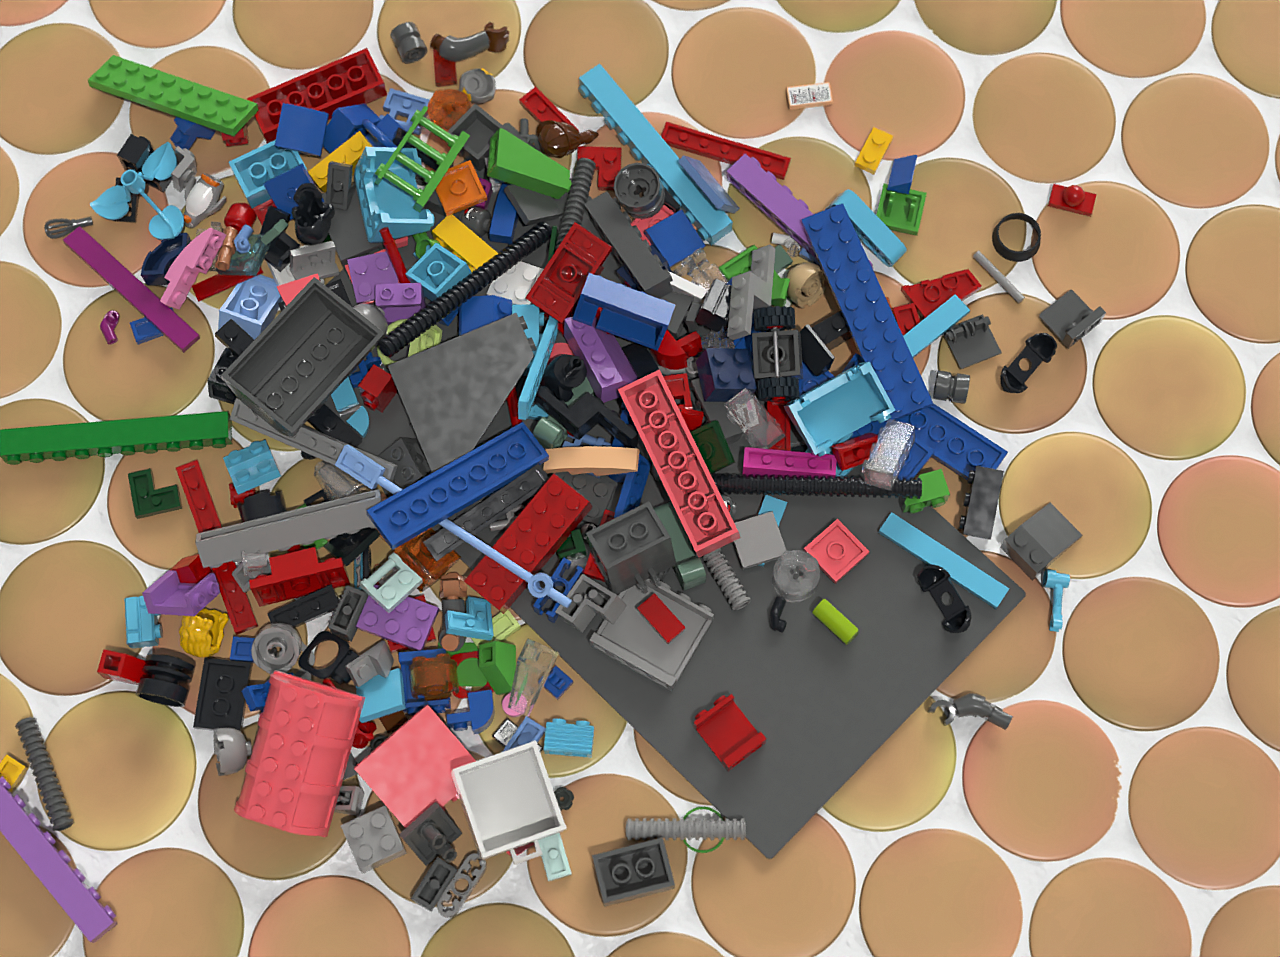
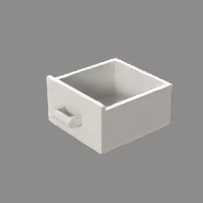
(508, 802)

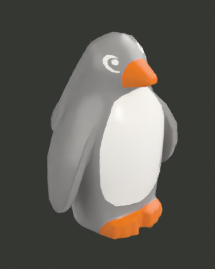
(202, 199)

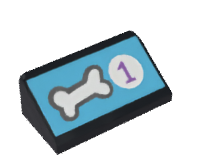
(362, 568)

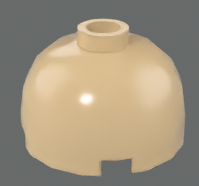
(806, 284)

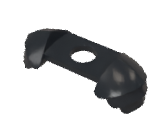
(1037, 349)
(937, 581)

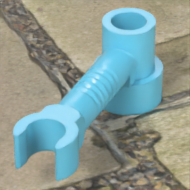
(1057, 582)

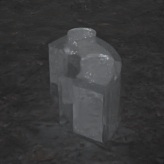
(754, 420)

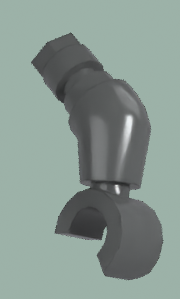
(973, 705)

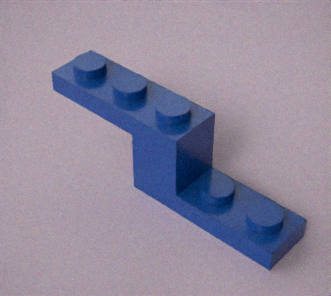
(634, 481)

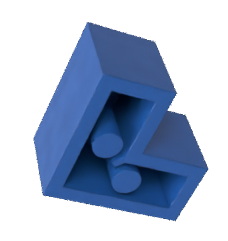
(346, 123)

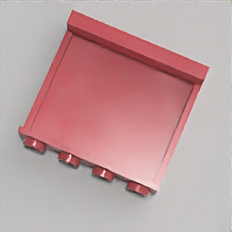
(415, 766)

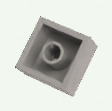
(373, 839)

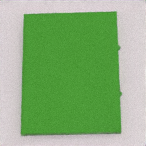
(468, 670)

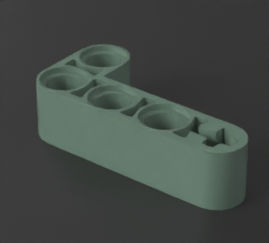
(549, 431)
(688, 567)

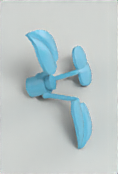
(113, 202)

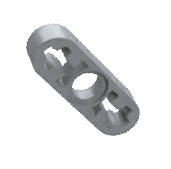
(451, 887)

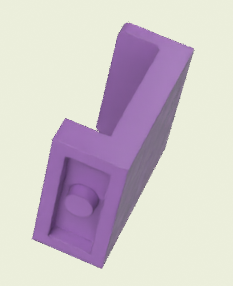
(399, 300)
(176, 598)

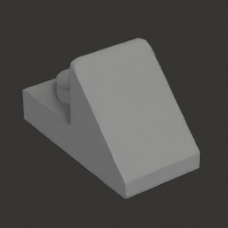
(369, 664)

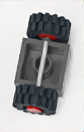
(777, 354)

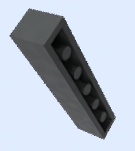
(628, 247)

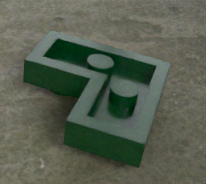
(148, 500)

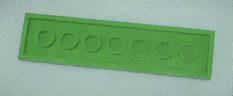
(173, 95)

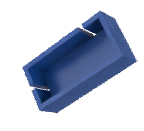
(624, 311)

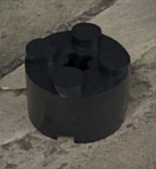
(261, 506)

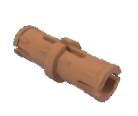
(227, 249)

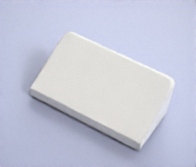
(688, 288)

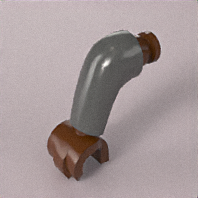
(459, 49)

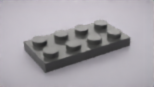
(594, 489)

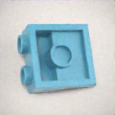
(251, 466)

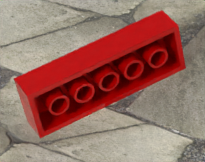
(334, 85)
(530, 542)

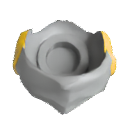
(478, 85)

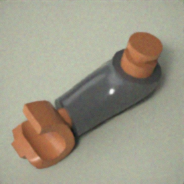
(452, 587)

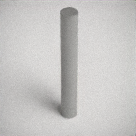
(998, 276)

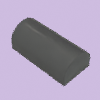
(434, 884)

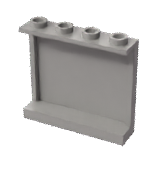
(641, 647)

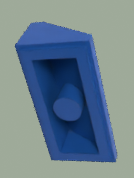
(902, 174)

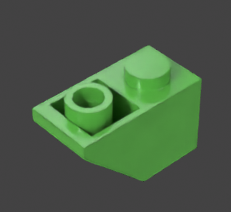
(934, 493)
(498, 665)

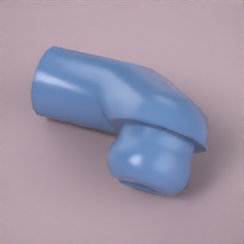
(241, 240)

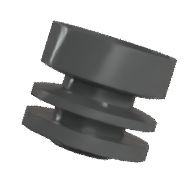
(637, 179)

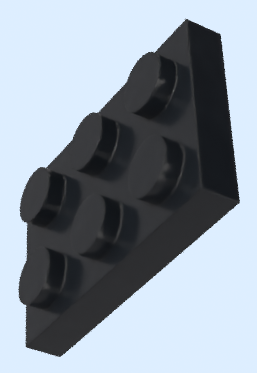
(220, 694)

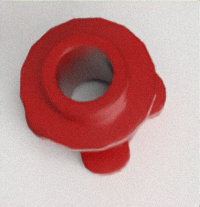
(235, 498)
(363, 734)

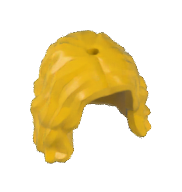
(203, 633)

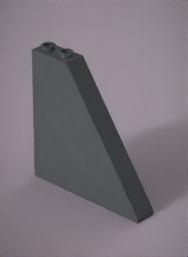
(461, 386)

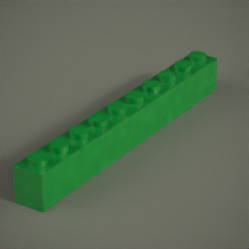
(115, 437)

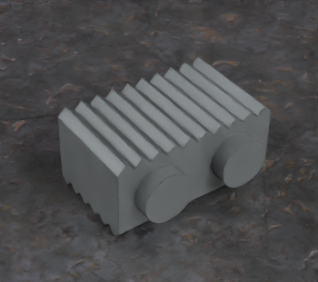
(348, 613)

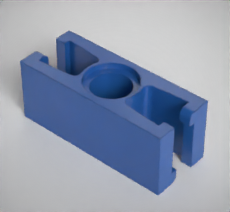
(558, 581)

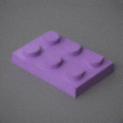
(405, 625)

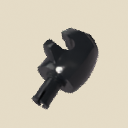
(564, 375)

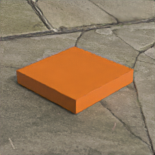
(460, 189)

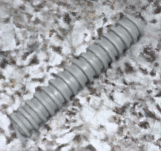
(726, 579)
(686, 829)

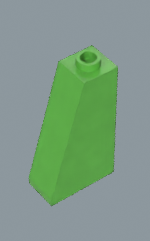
(525, 167)

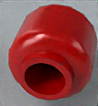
(240, 215)

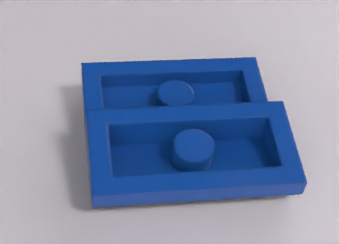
(301, 130)

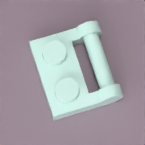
(396, 588)

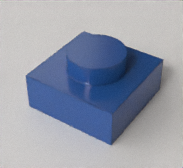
(241, 649)

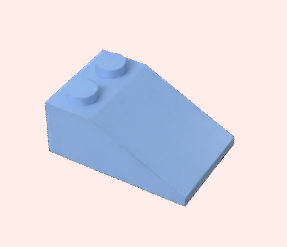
(251, 305)

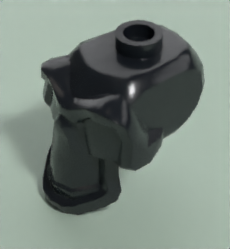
(312, 215)

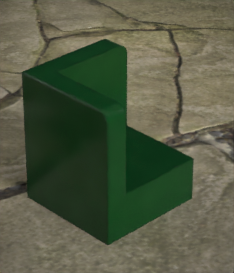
(572, 548)

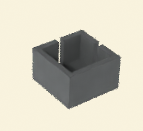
(480, 128)

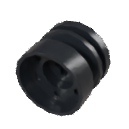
(164, 685)

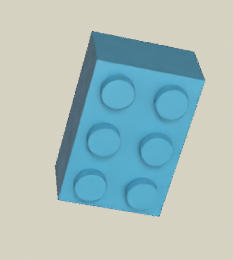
(259, 166)

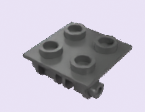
(972, 341)

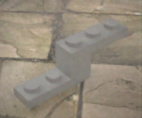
(751, 292)

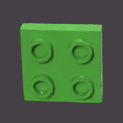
(900, 210)

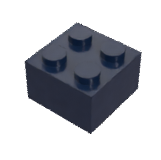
(724, 373)

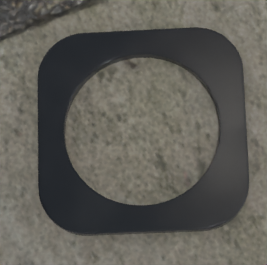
(344, 648)

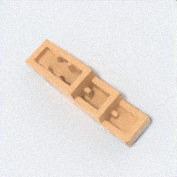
(592, 459)

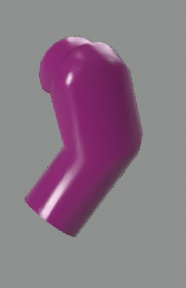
(108, 325)

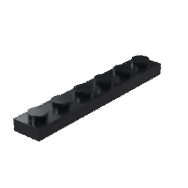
(488, 511)

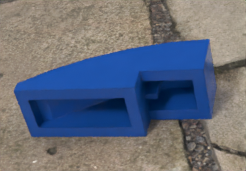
(504, 219)

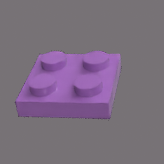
(367, 272)

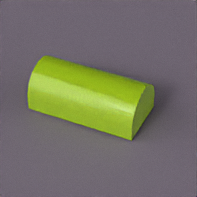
(835, 621)

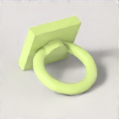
(425, 341)

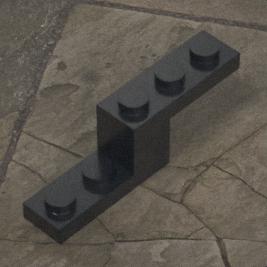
(585, 415)

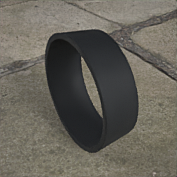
(1009, 254)

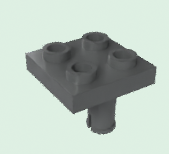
(432, 835)

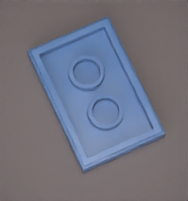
(708, 184)

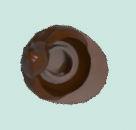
(562, 138)

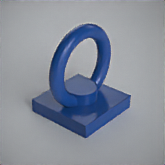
(383, 132)

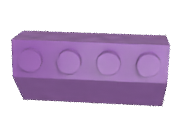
(602, 356)

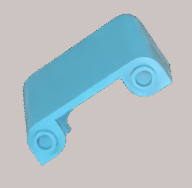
(386, 203)
(839, 407)

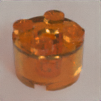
(447, 107)
(434, 677)

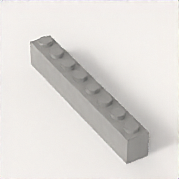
(287, 529)

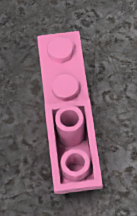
(193, 259)

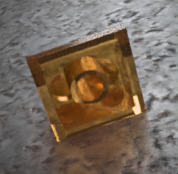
(422, 563)

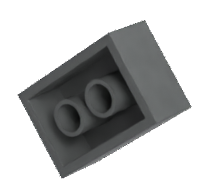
(633, 872)

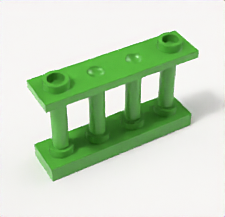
(443, 160)

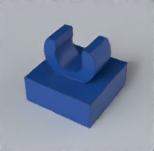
(557, 682)

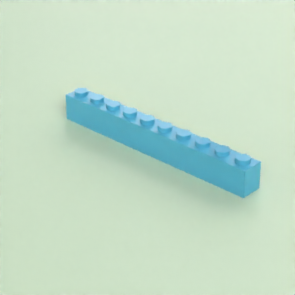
(654, 151)

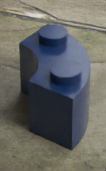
(161, 258)

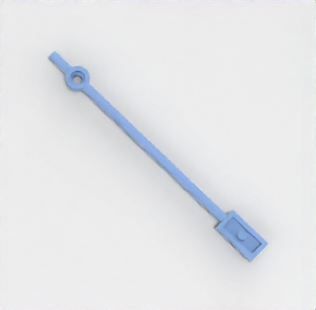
(370, 474)

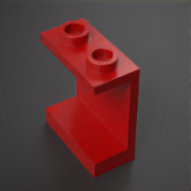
(728, 732)

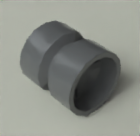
(408, 41)
(951, 387)

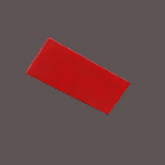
(218, 283)

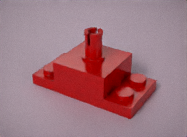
(566, 272)
(297, 575)

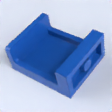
(412, 704)

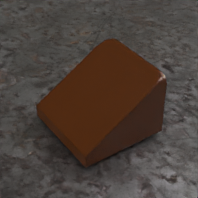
(393, 721)

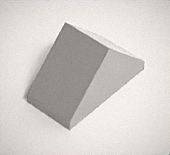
(349, 800)

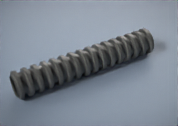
(577, 196)
(44, 775)

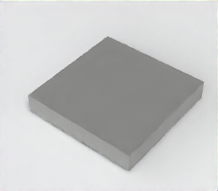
(759, 540)

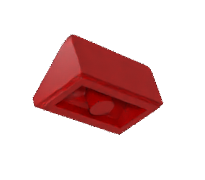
(854, 451)

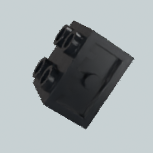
(216, 385)

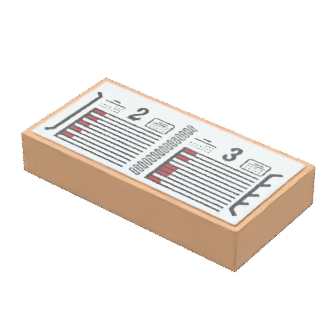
(809, 96)

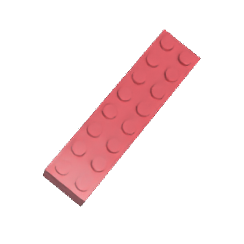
(679, 463)

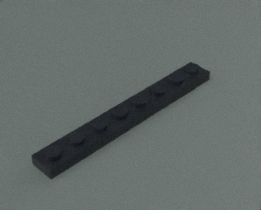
(322, 420)

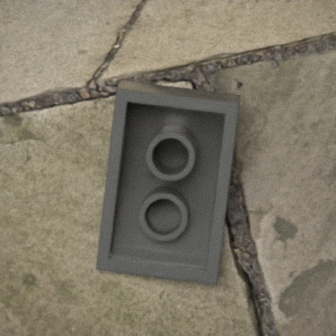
(1040, 540)

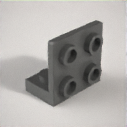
(1071, 318)
(410, 461)

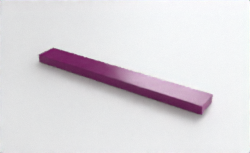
(131, 289)

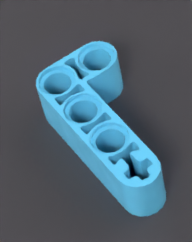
(871, 229)

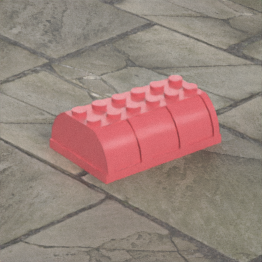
(299, 755)

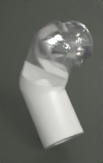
(788, 242)

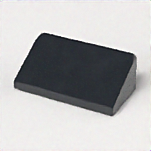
(815, 352)

